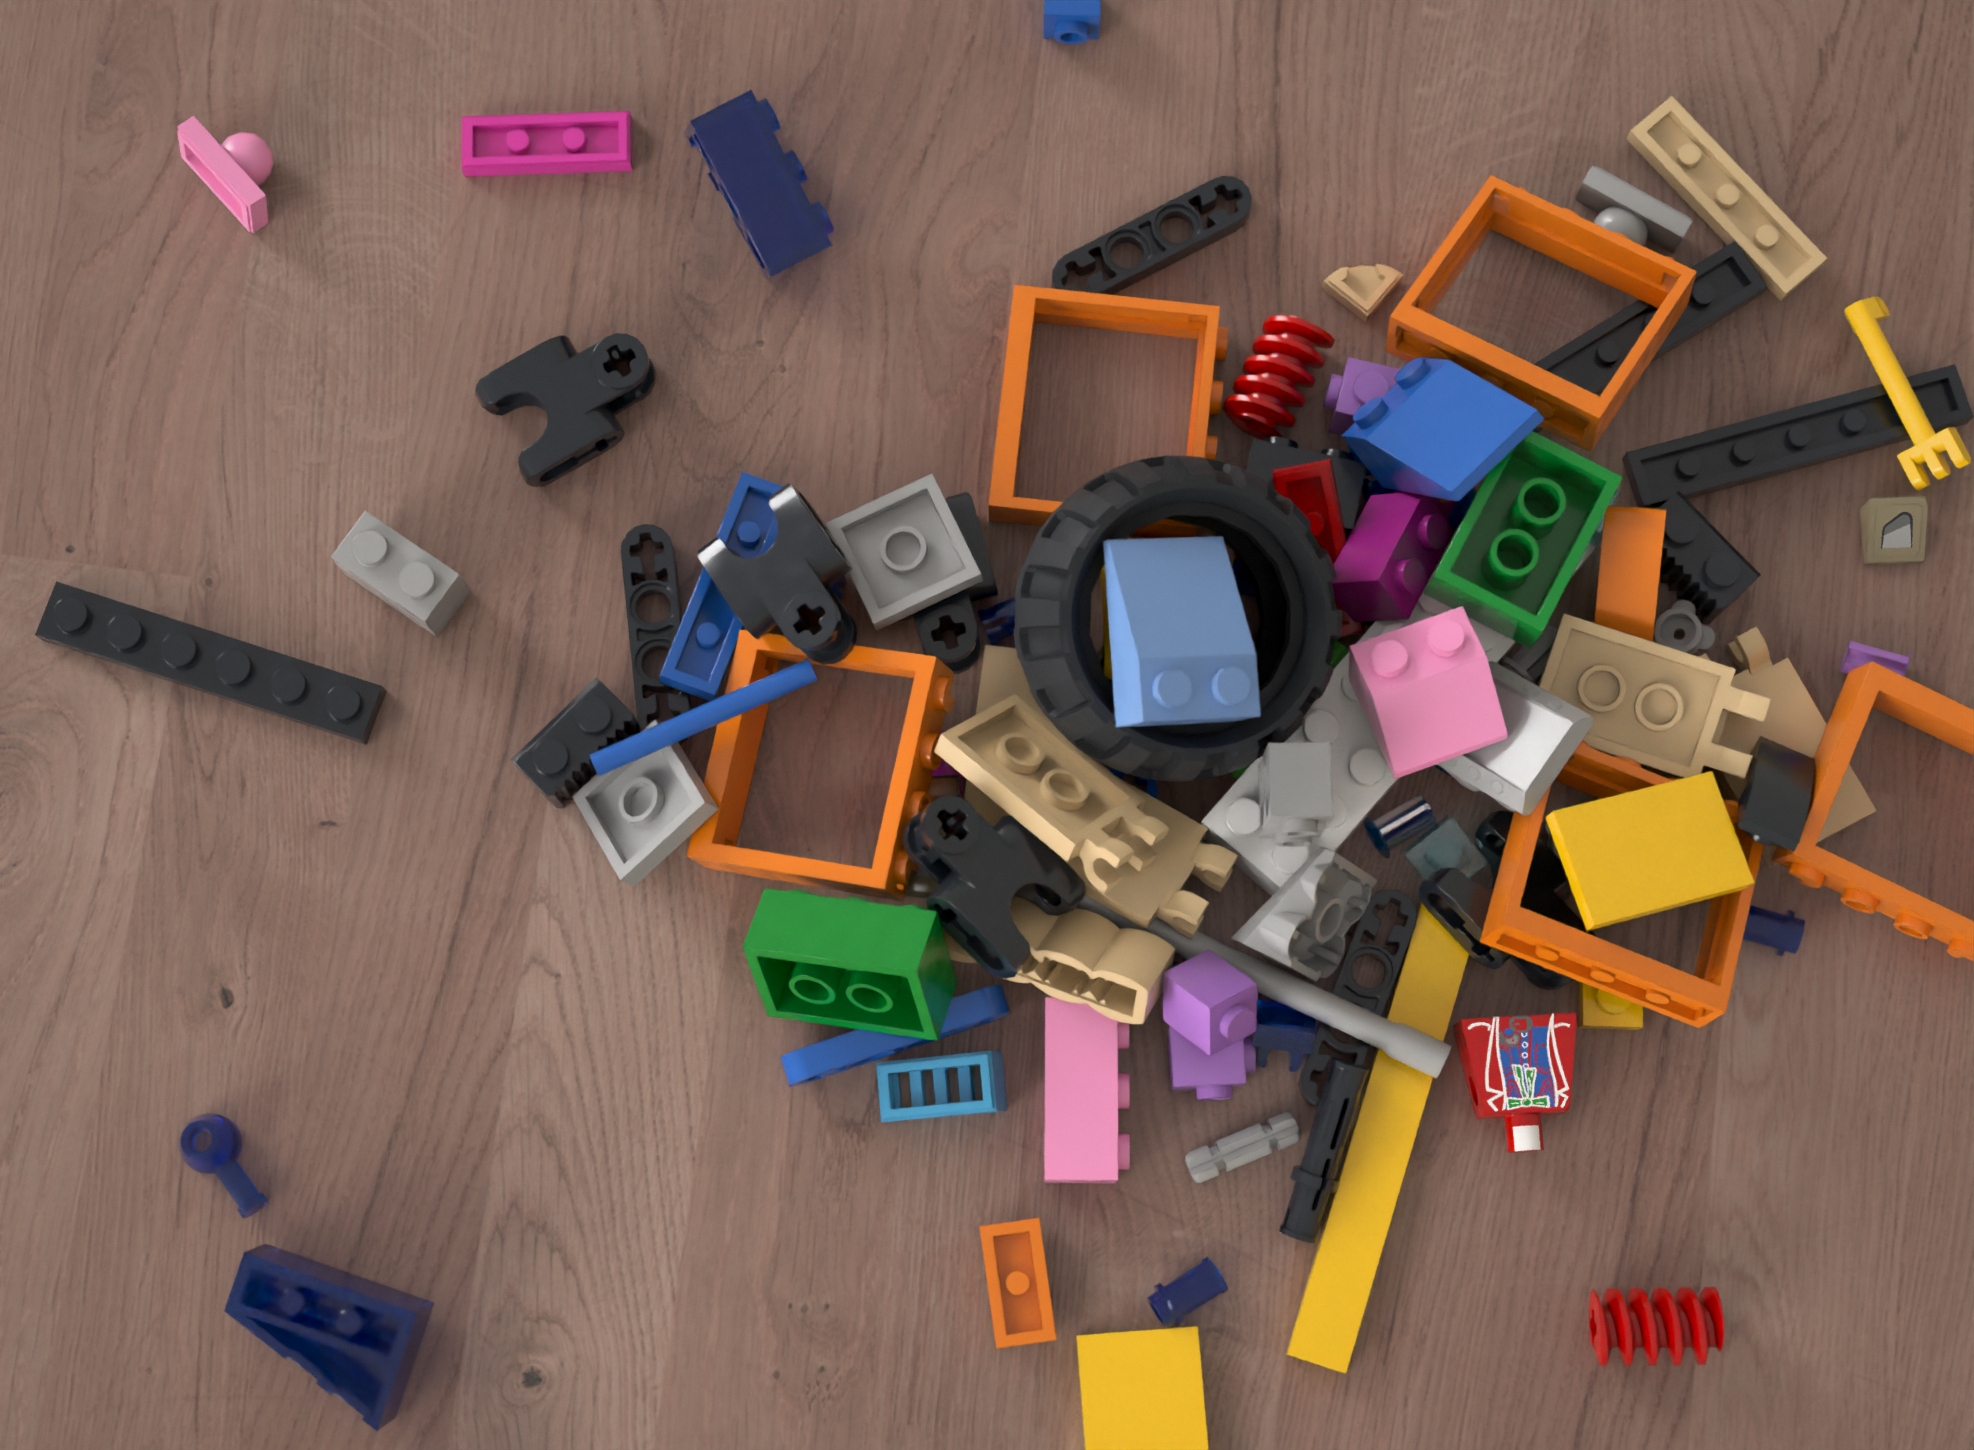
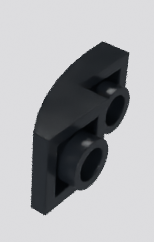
(1777, 794)

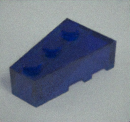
(760, 183)

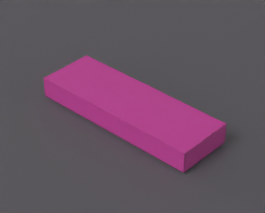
(547, 143)

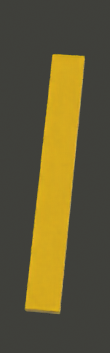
(1377, 1155)

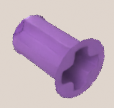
(1860, 654)

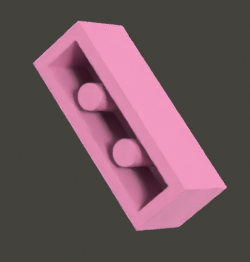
(1083, 1095)

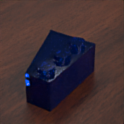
(333, 1325)

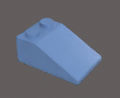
(1177, 633)

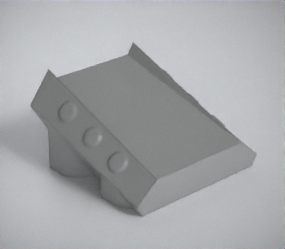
(1538, 744)
(1310, 915)

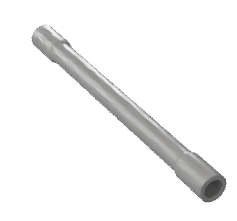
(1395, 1039)

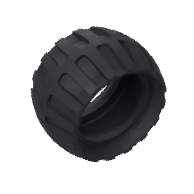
(1291, 592)

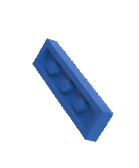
(709, 626)

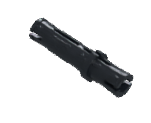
(1323, 1151)

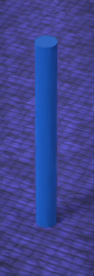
(703, 717)

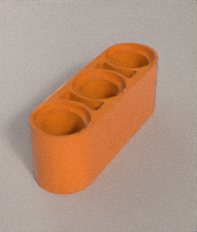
(1630, 569)

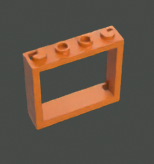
(1574, 241)
(1108, 313)
(737, 748)
(1861, 889)
(1596, 961)

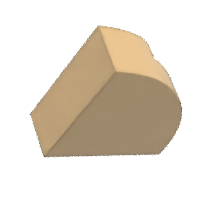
(1362, 287)

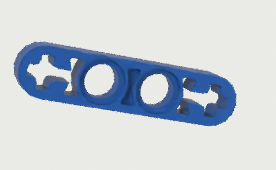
(868, 1046)

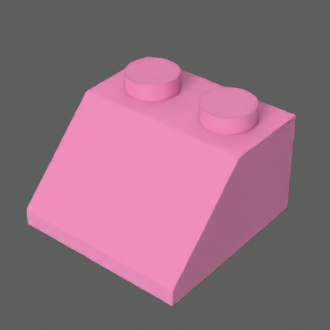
(1427, 692)

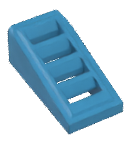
(991, 1077)

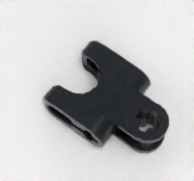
(577, 393)
(789, 582)
(956, 611)
(981, 873)
(1463, 904)

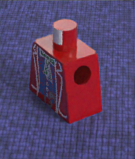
(1518, 1071)

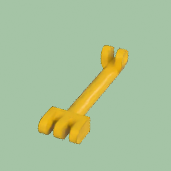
(1928, 445)

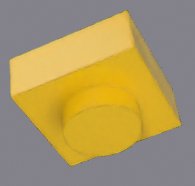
(1607, 1011)

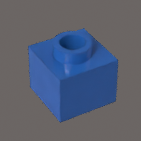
(1071, 20)

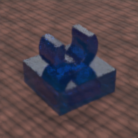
(1284, 1030)

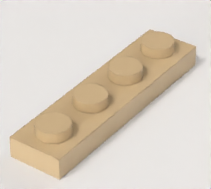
(1726, 197)

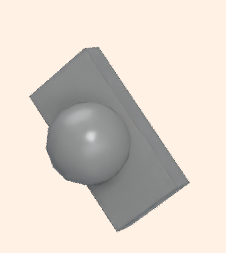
(1632, 211)

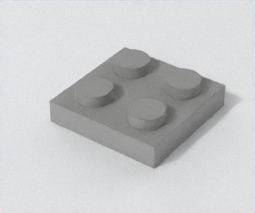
(905, 551)
(645, 810)

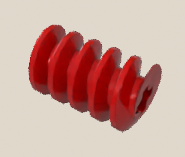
(1273, 374)
(1656, 1324)

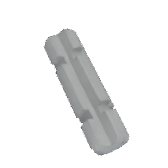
(1242, 1147)

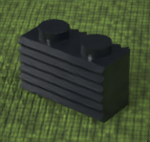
(1701, 561)
(559, 755)

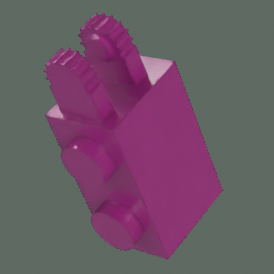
(1391, 555)

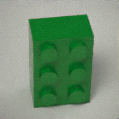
(1523, 537)
(851, 963)

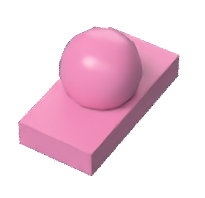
(230, 169)

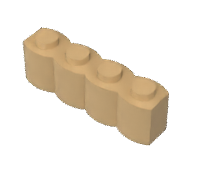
(1088, 960)

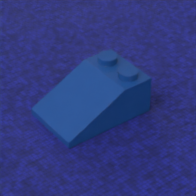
(1438, 429)

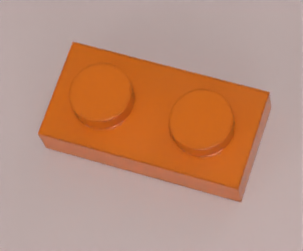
(1017, 1283)

